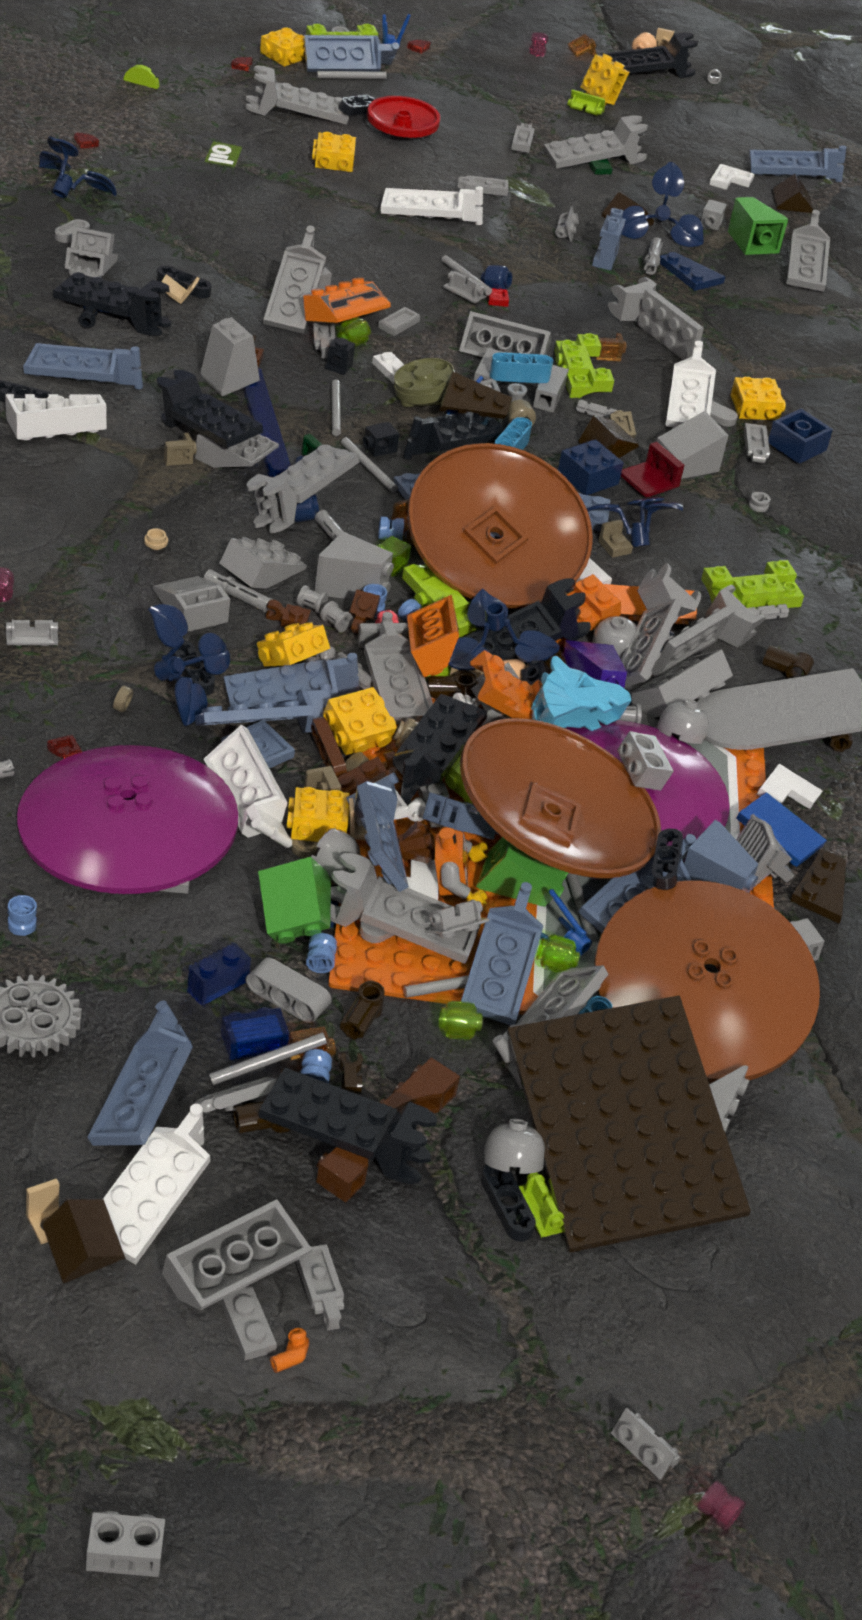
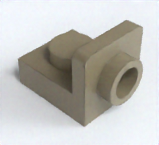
(624, 420)
(180, 451)
(613, 540)
(322, 779)

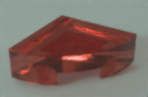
(418, 45)
(242, 63)
(86, 140)
(64, 746)

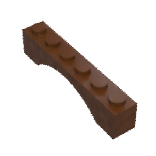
(429, 1086)

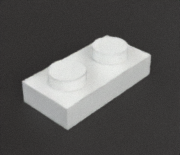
(387, 364)

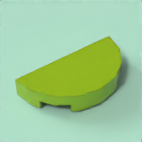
(141, 75)

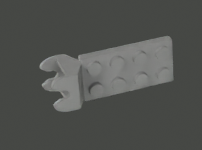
(292, 98)
(600, 145)
(656, 316)
(279, 495)
(664, 605)
(724, 620)
(393, 911)

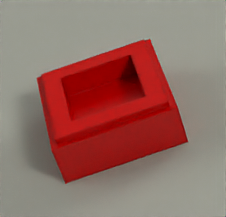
(498, 297)

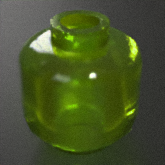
(355, 331)
(557, 953)
(460, 1020)

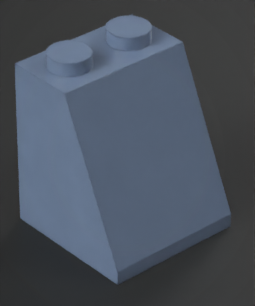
(721, 859)

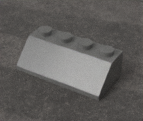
(502, 335)
(685, 680)
(234, 1256)

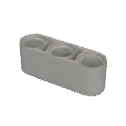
(288, 990)

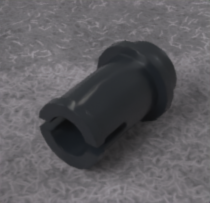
(87, 318)

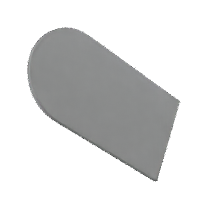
(784, 710)

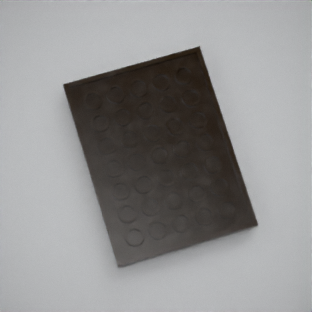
(627, 1123)

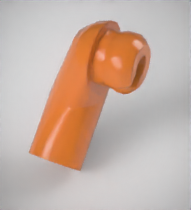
(295, 1351)

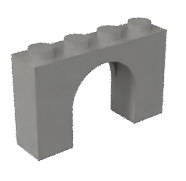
(547, 393)

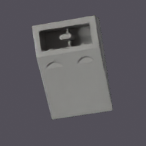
(240, 455)
(260, 562)
(198, 599)

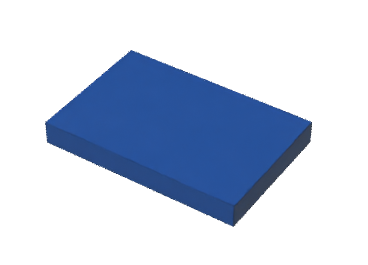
(791, 832)

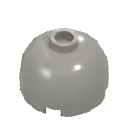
(616, 632)
(685, 721)
(332, 846)
(515, 1146)

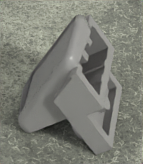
(90, 252)
(765, 849)

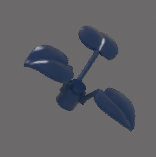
(64, 181)
(670, 182)
(639, 531)
(492, 614)
(170, 628)

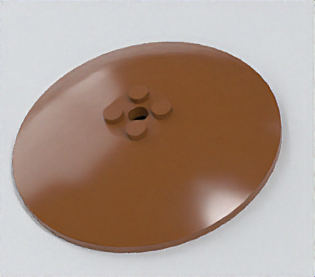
(505, 493)
(531, 767)

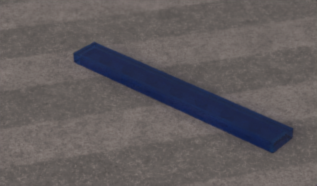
(263, 412)

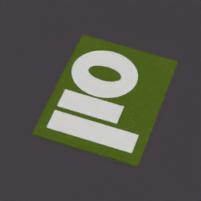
(223, 154)

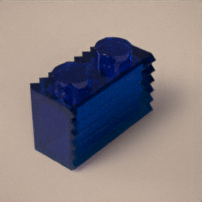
(218, 974)
(254, 1032)

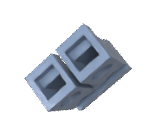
(610, 240)
(457, 815)

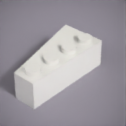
(55, 415)

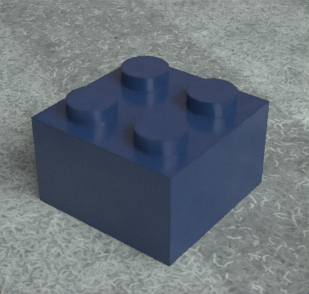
(800, 435)
(590, 467)

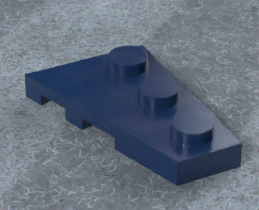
(691, 272)

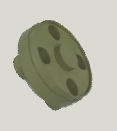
(422, 382)

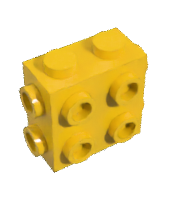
(283, 46)
(605, 78)
(334, 151)
(757, 398)
(293, 644)
(360, 721)
(316, 812)

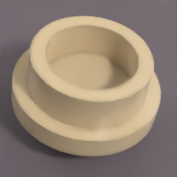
(156, 539)

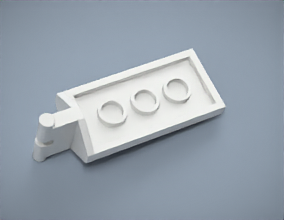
(435, 203)
(690, 388)
(252, 784)
(156, 1183)

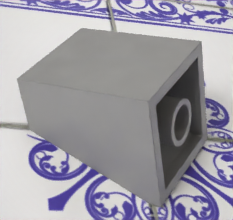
(229, 358)
(697, 444)
(350, 566)

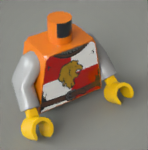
(453, 863)

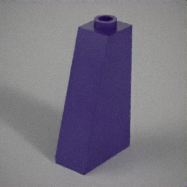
(596, 660)

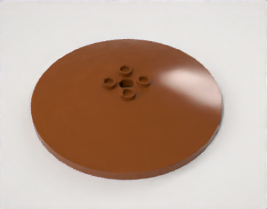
(765, 982)

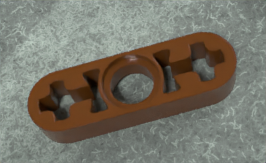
(327, 746)

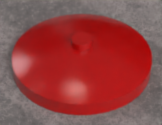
(403, 116)

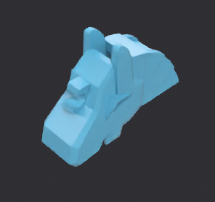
(576, 699)

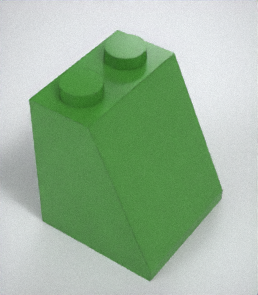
(756, 227)
(510, 867)
(295, 899)

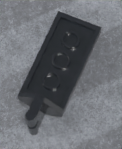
(450, 432)
(436, 743)

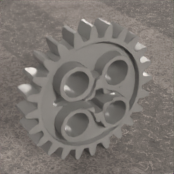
(37, 1015)

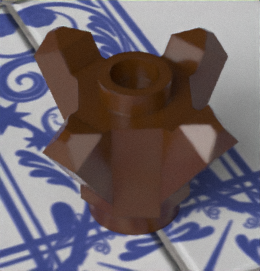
(417, 843)

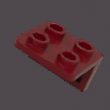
(656, 475)

